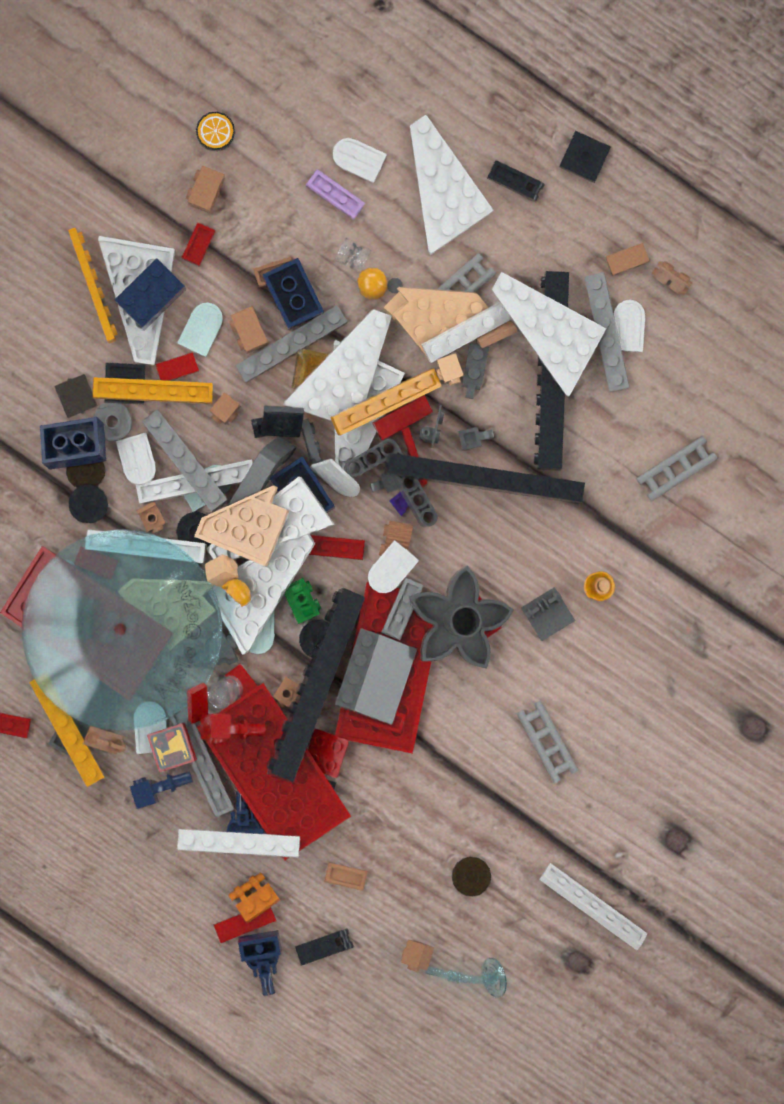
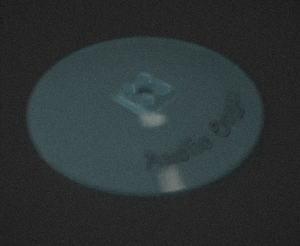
(168, 637)

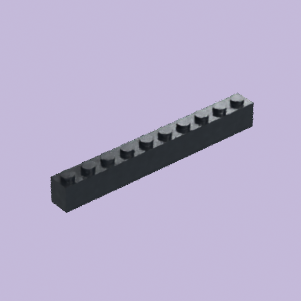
(551, 395)
(484, 478)
(315, 685)

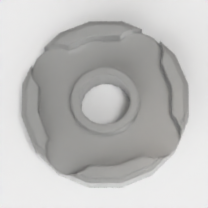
(124, 420)

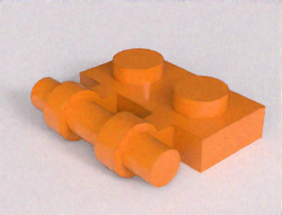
(256, 903)

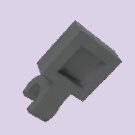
(472, 438)
(386, 482)

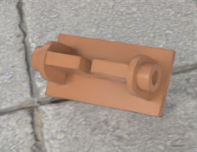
(667, 272)
(104, 740)

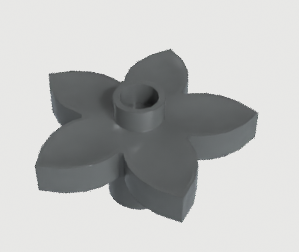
(459, 620)

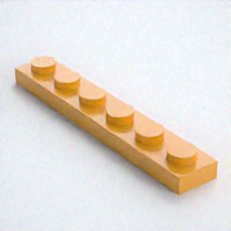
(90, 277)
(152, 390)
(385, 401)
(71, 739)

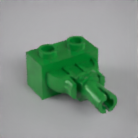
(301, 601)

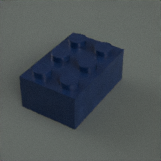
(293, 293)
(150, 294)
(73, 443)
(301, 469)

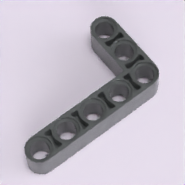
(264, 466)
(408, 494)

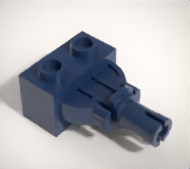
(145, 791)
(243, 823)
(261, 952)

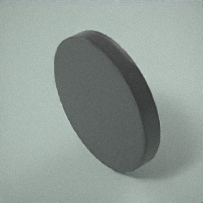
(393, 284)

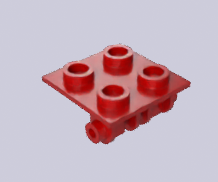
(328, 751)

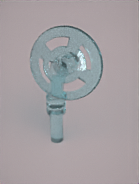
(488, 978)

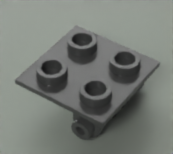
(430, 434)
(548, 614)

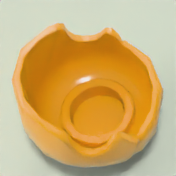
(372, 283)
(599, 586)
(238, 591)

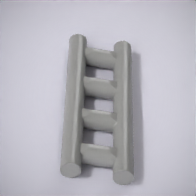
(459, 276)
(681, 457)
(559, 744)

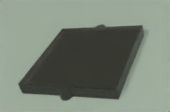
(75, 396)

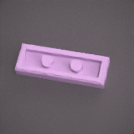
(335, 194)

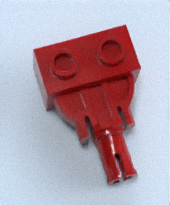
(219, 727)

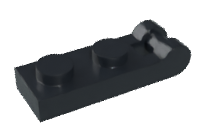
(515, 180)
(323, 947)

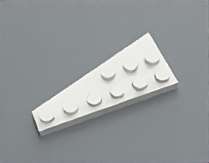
(304, 515)

